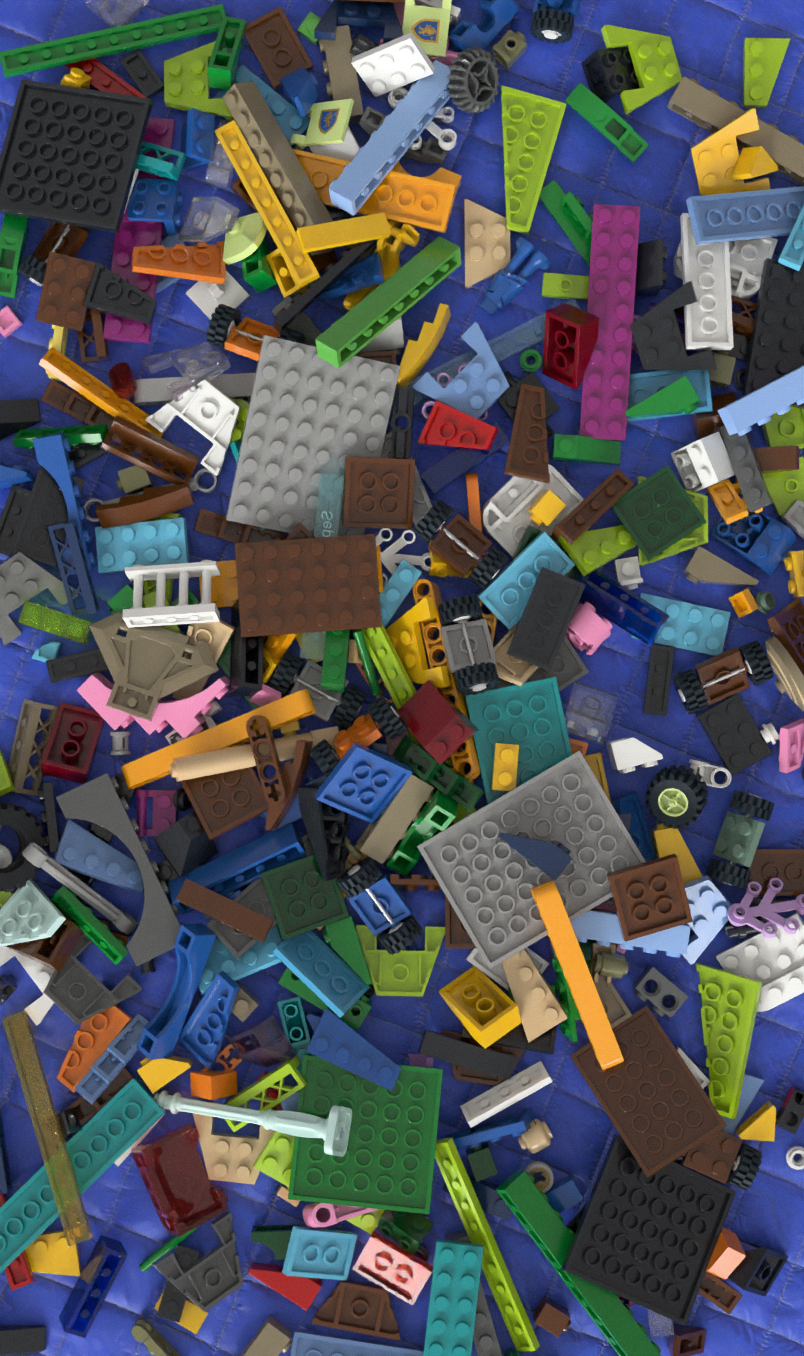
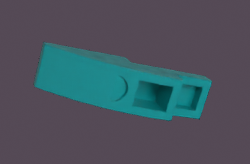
(295, 1026)

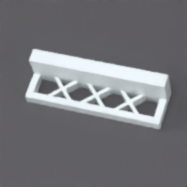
(506, 1094)

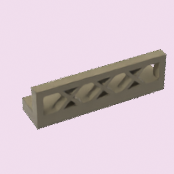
(23, 744)

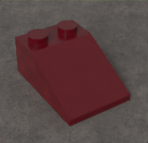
(568, 343)
(436, 722)
(72, 744)

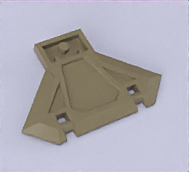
(148, 664)

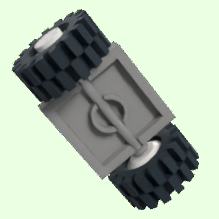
(468, 645)
(323, 701)

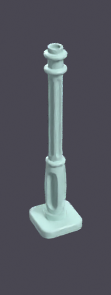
(333, 1130)

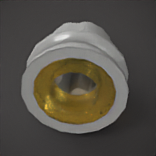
(542, 1183)

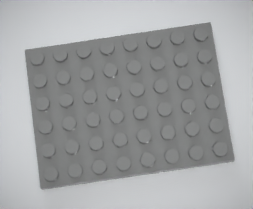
(303, 424)
(493, 882)

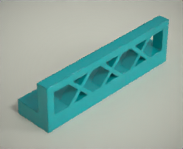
(157, 165)

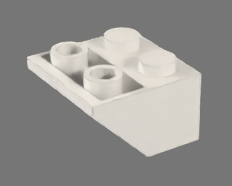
(703, 463)
(630, 752)

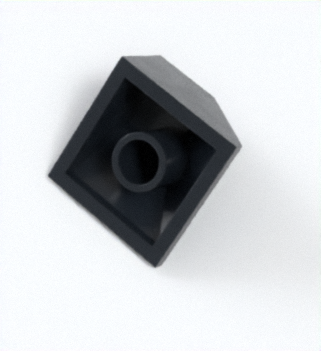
(186, 844)
(758, 1270)

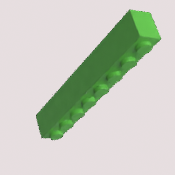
(388, 302)

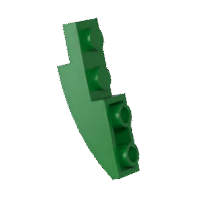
(606, 122)
(12, 246)

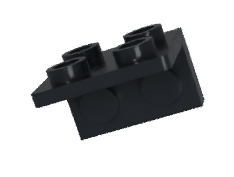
(610, 72)

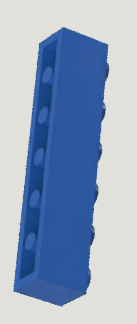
(243, 864)

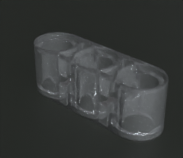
(221, 169)

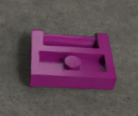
(163, 811)

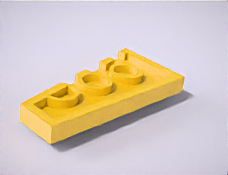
(53, 1256)

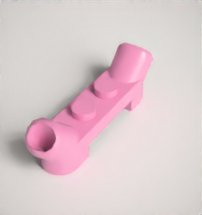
(326, 1214)

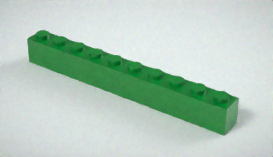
(554, 1240)

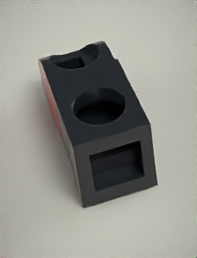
(791, 1111)

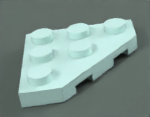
(28, 916)

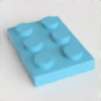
(319, 1253)

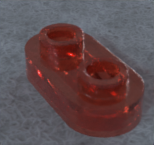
(122, 380)

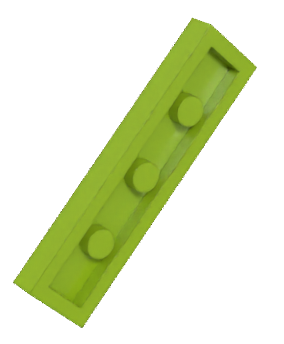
(262, 1084)

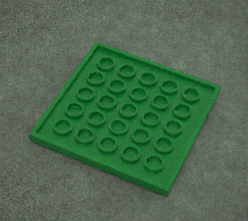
(388, 1141)

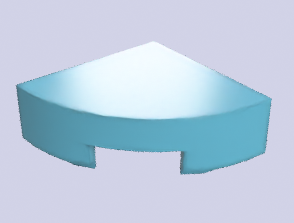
(47, 652)

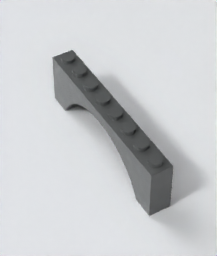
(100, 804)

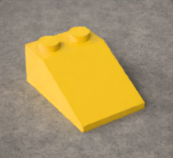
(481, 1006)

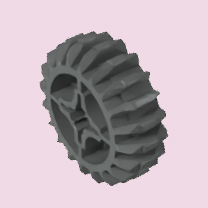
(473, 80)

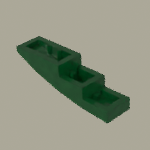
(442, 776)

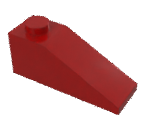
(296, 1289)

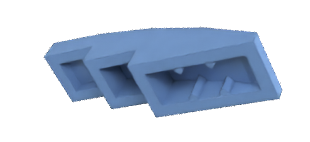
(112, 1060)

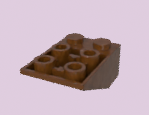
(52, 950)

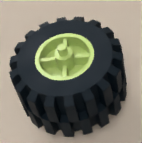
(676, 796)

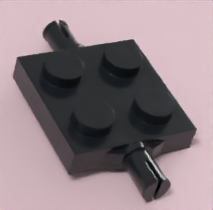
(509, 399)

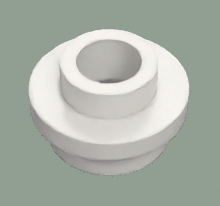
(769, 733)
(790, 1154)

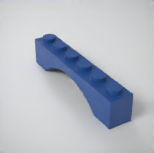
(54, 457)
(192, 951)

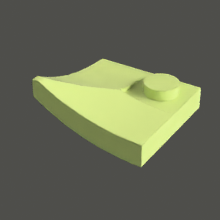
(244, 238)

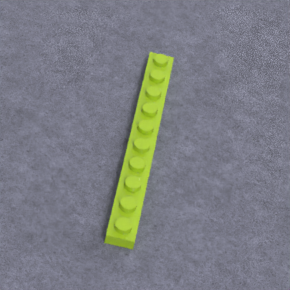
(397, 681)
(480, 1233)

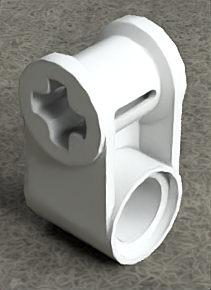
(708, 771)

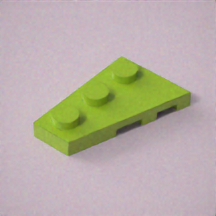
(760, 69)
(598, 547)

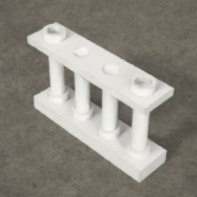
(182, 612)

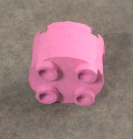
(587, 628)

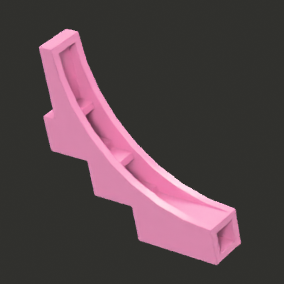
(179, 713)

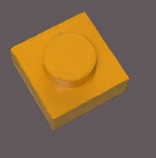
(743, 603)

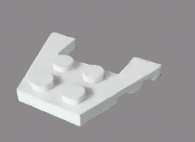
(207, 412)
(40, 975)

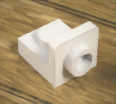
(628, 572)

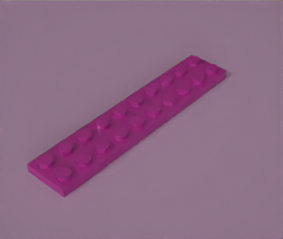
(138, 234)
(612, 300)

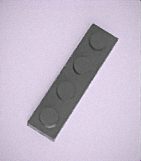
(746, 470)

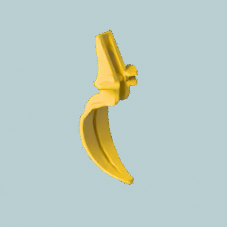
(390, 257)

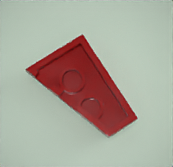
(456, 429)

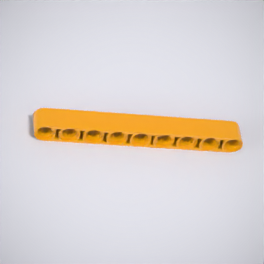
(433, 649)
(225, 735)
(577, 974)

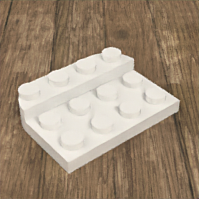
(745, 264)
(506, 511)
(773, 961)

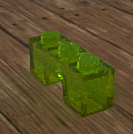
(56, 622)

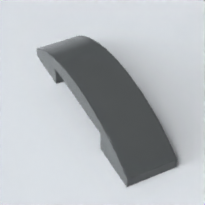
(429, 152)

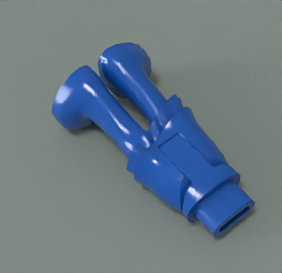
(505, 284)

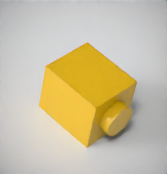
(545, 508)

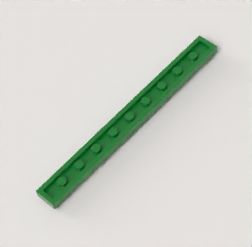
(111, 41)

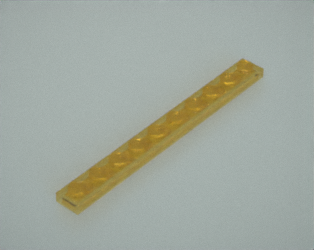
(47, 1128)

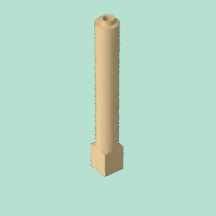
(242, 756)

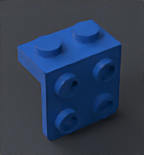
(198, 138)
(156, 202)

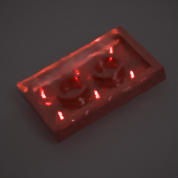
(393, 1268)

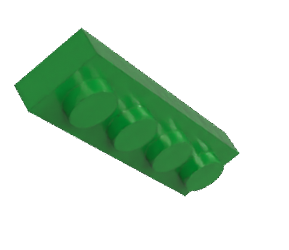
(77, 434)
(90, 925)

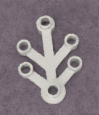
(441, 135)
(389, 555)

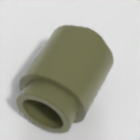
(610, 965)

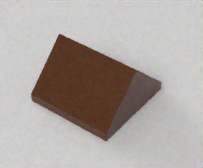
(710, 422)

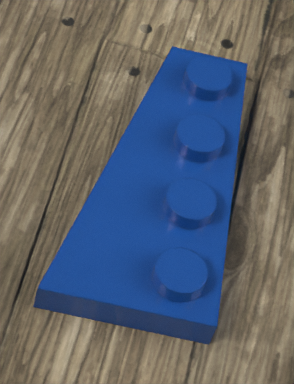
(210, 1019)
(347, 1049)
(491, 1132)

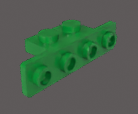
(570, 217)
(568, 1026)

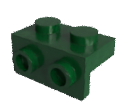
(405, 1228)

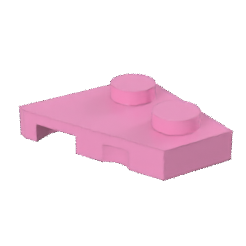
(791, 746)

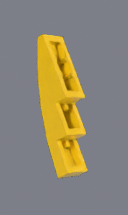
(419, 352)

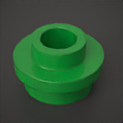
(533, 354)

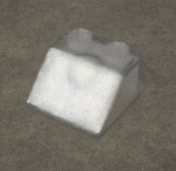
(208, 219)
(589, 712)

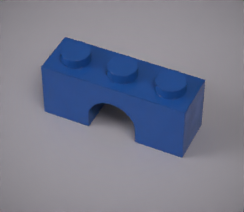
(495, 16)

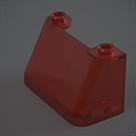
(178, 1180)

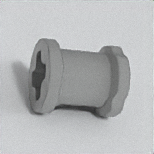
(120, 743)

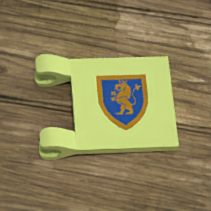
(428, 26)
(327, 124)

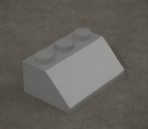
(389, 340)

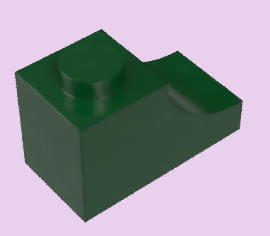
(275, 1237)

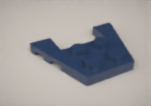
(359, 14)

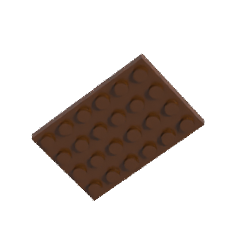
(308, 585)
(650, 1094)

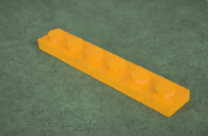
(94, 389)

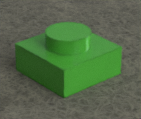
(308, 26)

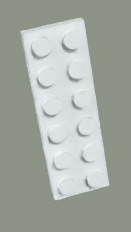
(708, 267)

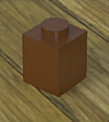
(552, 1317)

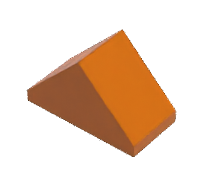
(213, 1084)
(726, 1255)

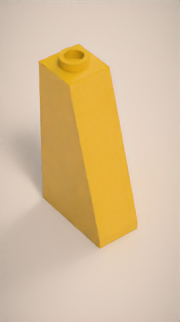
(669, 842)

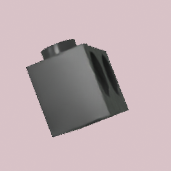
(662, 988)

